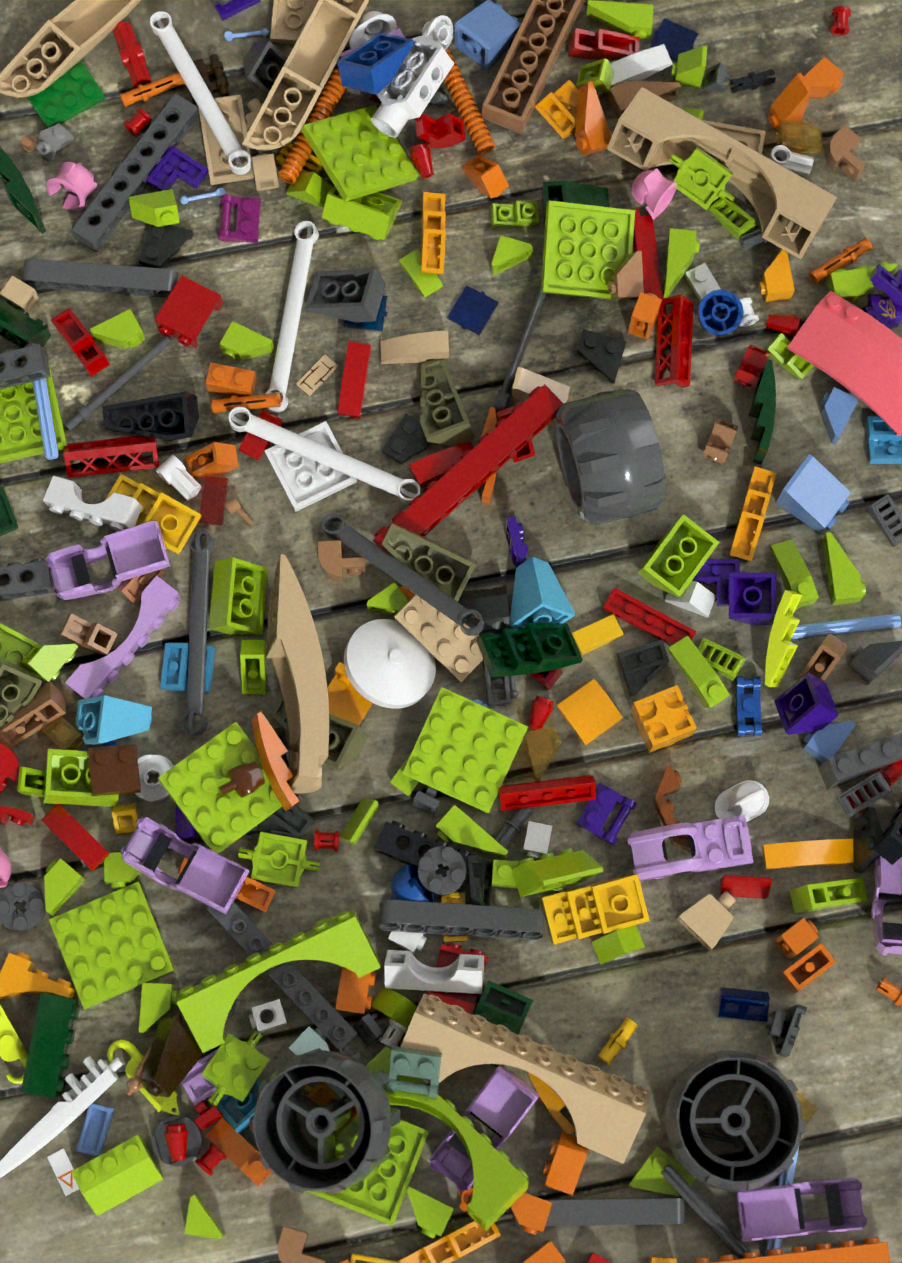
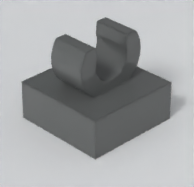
(715, 77)
(427, 801)
(368, 1028)

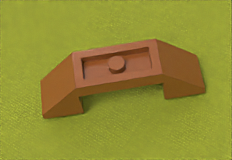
(669, 784)

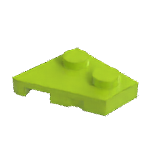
(650, 1176)

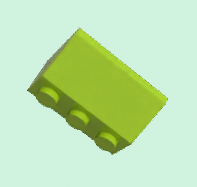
(368, 214)
(678, 556)
(238, 597)
(69, 780)
(554, 871)
(117, 1175)

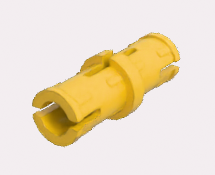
(617, 1041)

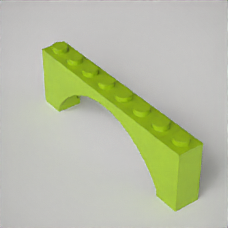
(336, 941)
(495, 1178)

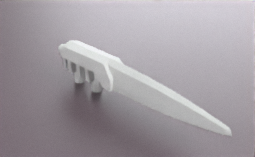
(64, 1113)

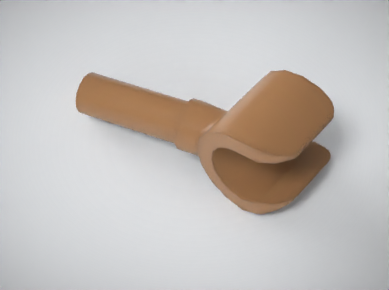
(28, 144)
(233, 506)

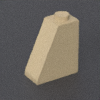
(527, 380)

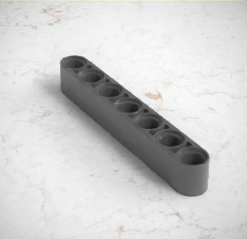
(99, 278)
(461, 919)
(615, 1212)

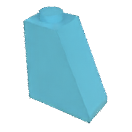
(538, 596)
(111, 718)

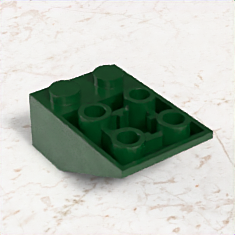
(573, 193)
(503, 1007)

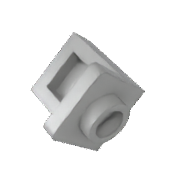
(52, 140)

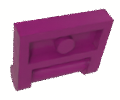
(247, 219)

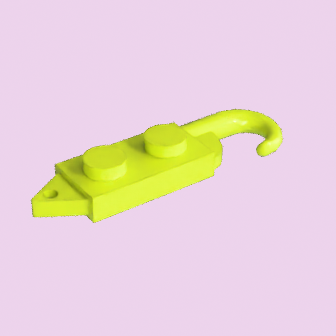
(11, 1046)
(160, 1103)

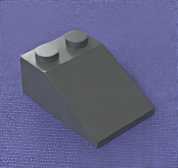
(347, 294)

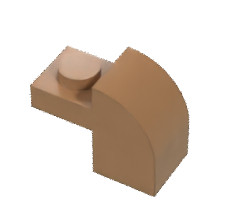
(841, 153)
(720, 441)
(334, 565)
(87, 635)
(292, 1245)

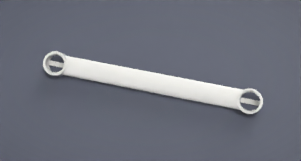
(200, 93)
(292, 313)
(323, 454)

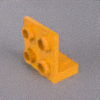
(345, 699)

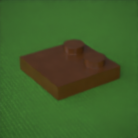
(113, 770)

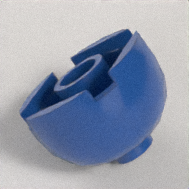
(720, 312)
(407, 886)

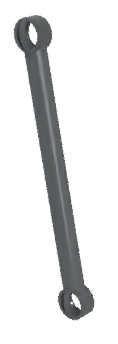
(503, 395)
(403, 574)
(197, 633)

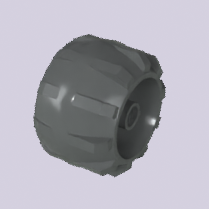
(610, 456)
(783, 1114)
(282, 1141)

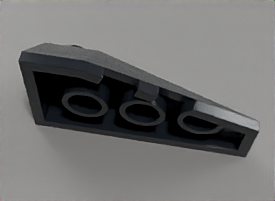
(157, 417)

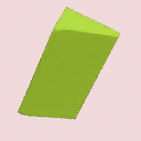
(359, 820)

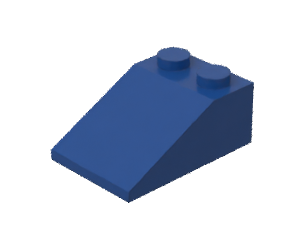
(374, 62)

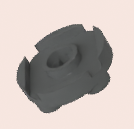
(436, 883)
(35, 907)
(193, 1144)

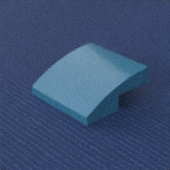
(883, 443)
(175, 667)

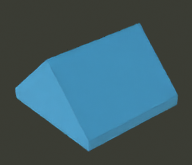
(239, 1113)

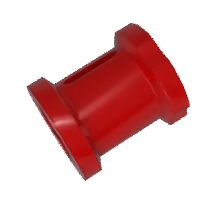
(840, 20)
(137, 122)
(318, 844)
(210, 1159)

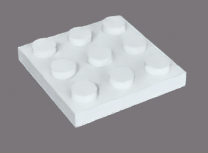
(304, 478)

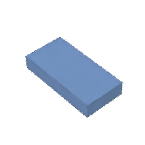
(95, 1130)

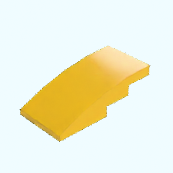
(174, 518)
(595, 909)

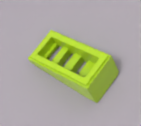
(742, 227)
(738, 659)

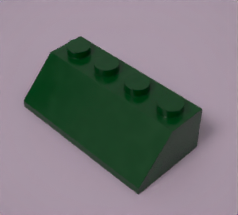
(19, 327)
(50, 1045)

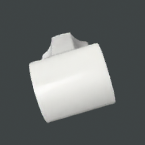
(792, 161)
(175, 473)

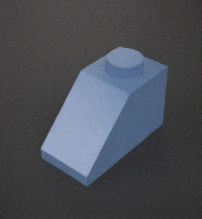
(836, 412)
(826, 742)

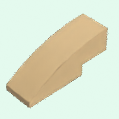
(415, 348)

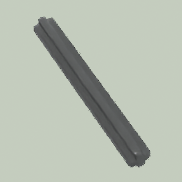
(704, 1211)

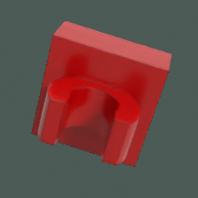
(208, 1116)

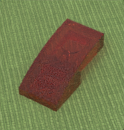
(213, 500)

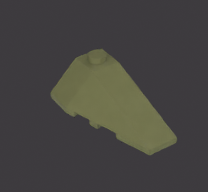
(441, 408)
(431, 560)
(16, 689)
(344, 737)

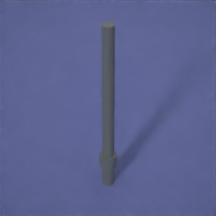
(85, 412)

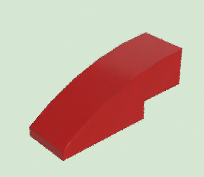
(602, 44)
(80, 342)
(354, 379)
(433, 466)
(75, 836)

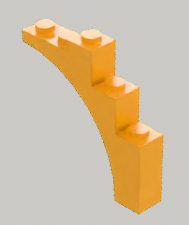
(18, 979)

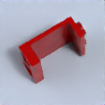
(187, 311)
(447, 956)

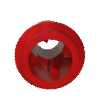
(422, 160)
(785, 324)
(539, 712)
(176, 1139)

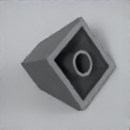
(263, 65)
(874, 659)

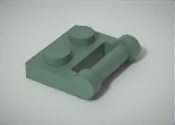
(414, 1064)

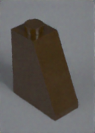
(169, 1058)

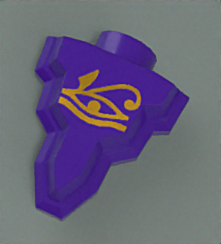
(884, 310)

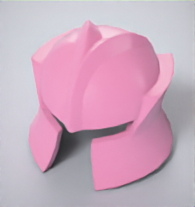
(75, 179)
(653, 190)

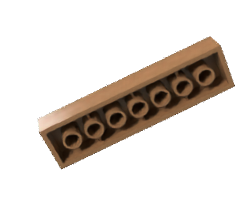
(530, 62)

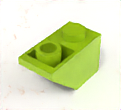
(47, 659)

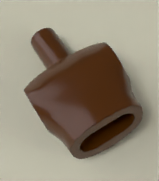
(243, 779)

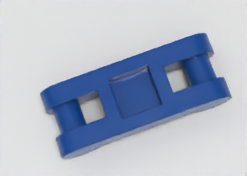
(748, 706)

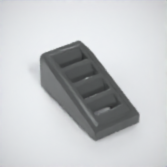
(878, 517)
(496, 701)
(868, 781)

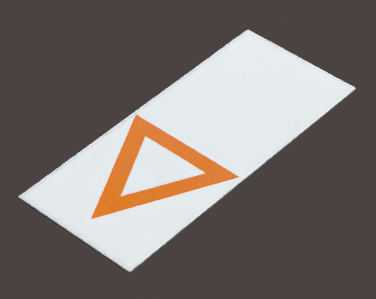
(62, 1168)

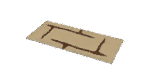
(317, 375)

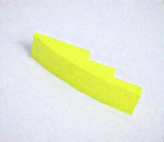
(780, 647)

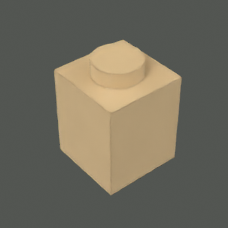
(265, 171)
(19, 294)

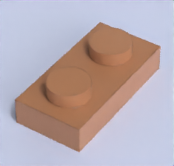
(135, 586)

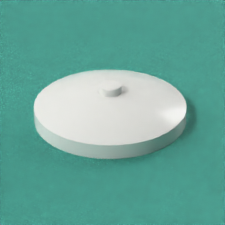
(388, 664)

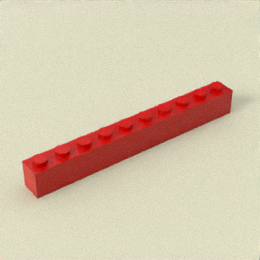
(477, 464)

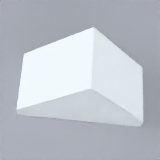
(694, 599)

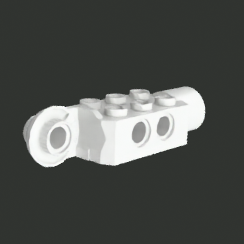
(416, 78)

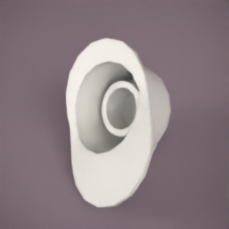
(370, 25)
(744, 798)

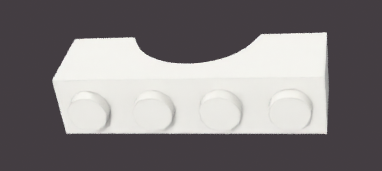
(117, 511)
(406, 972)

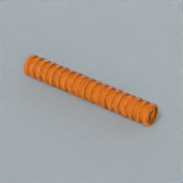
(322, 109)
(468, 110)

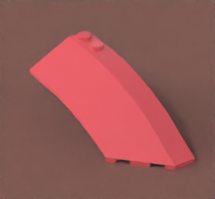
(856, 354)

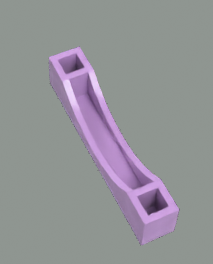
(93, 677)

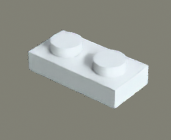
(701, 281)

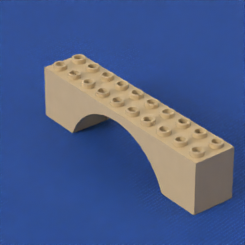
(786, 203)
(601, 1105)

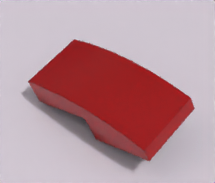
(254, 445)
(18, 816)

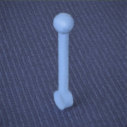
(229, 36)
(220, 191)

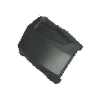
(491, 605)

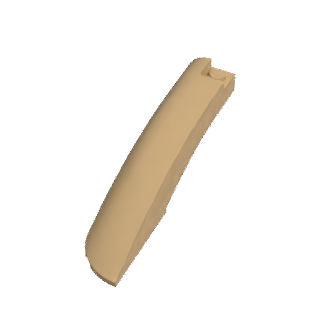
(62, 44)
(304, 73)
(301, 677)

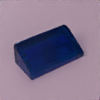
(743, 1004)

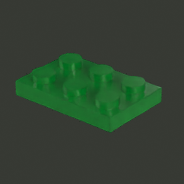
(67, 96)

